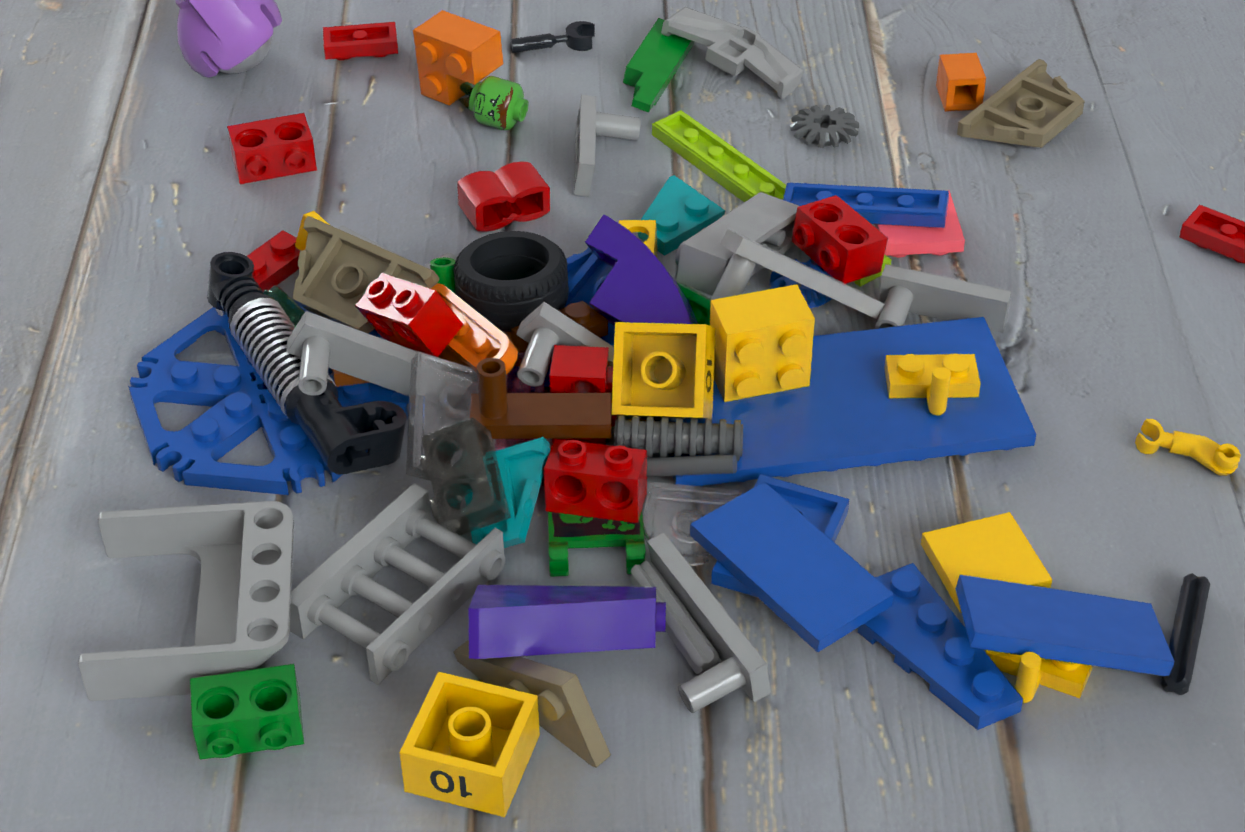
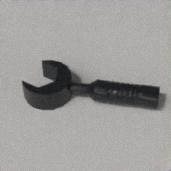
(577, 37)

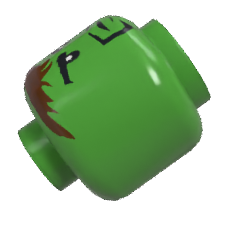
(498, 103)

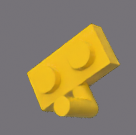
(932, 378)
(1034, 670)

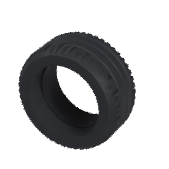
(511, 276)

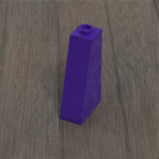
(562, 619)

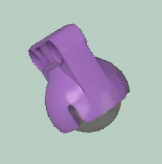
(225, 33)

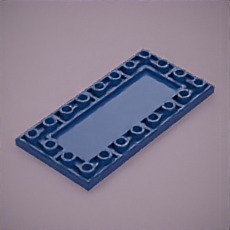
(854, 423)

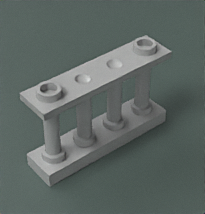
(378, 546)

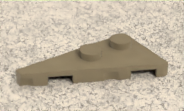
(561, 699)

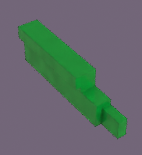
(655, 65)

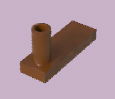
(536, 413)

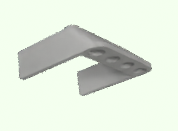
(240, 598)

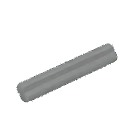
(679, 622)

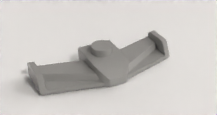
(735, 48)

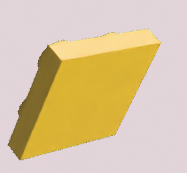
(984, 549)

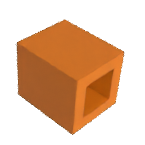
(960, 81)

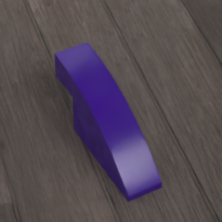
(638, 284)

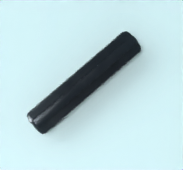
(1186, 633)

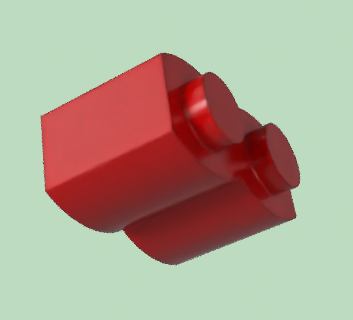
(503, 196)

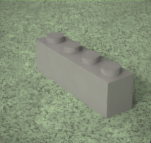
(760, 218)

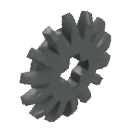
(839, 128)

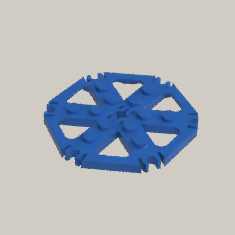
(235, 413)

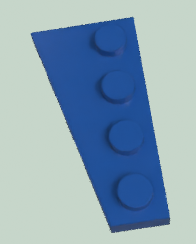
(936, 647)

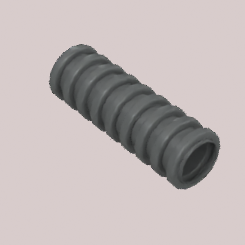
(680, 436)

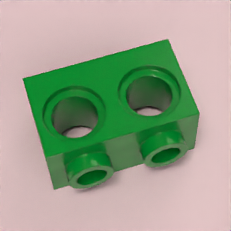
(246, 711)

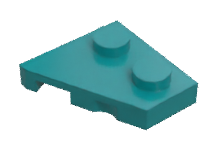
(679, 214)
(522, 476)

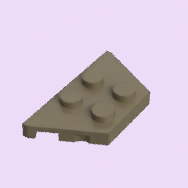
(1025, 110)
(340, 268)

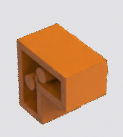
(452, 53)

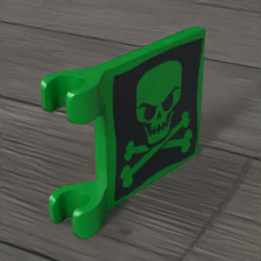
(588, 532)

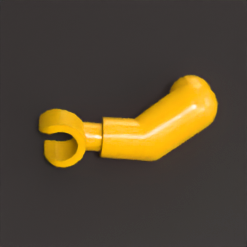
(1217, 458)

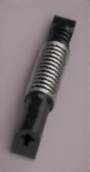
(262, 333)

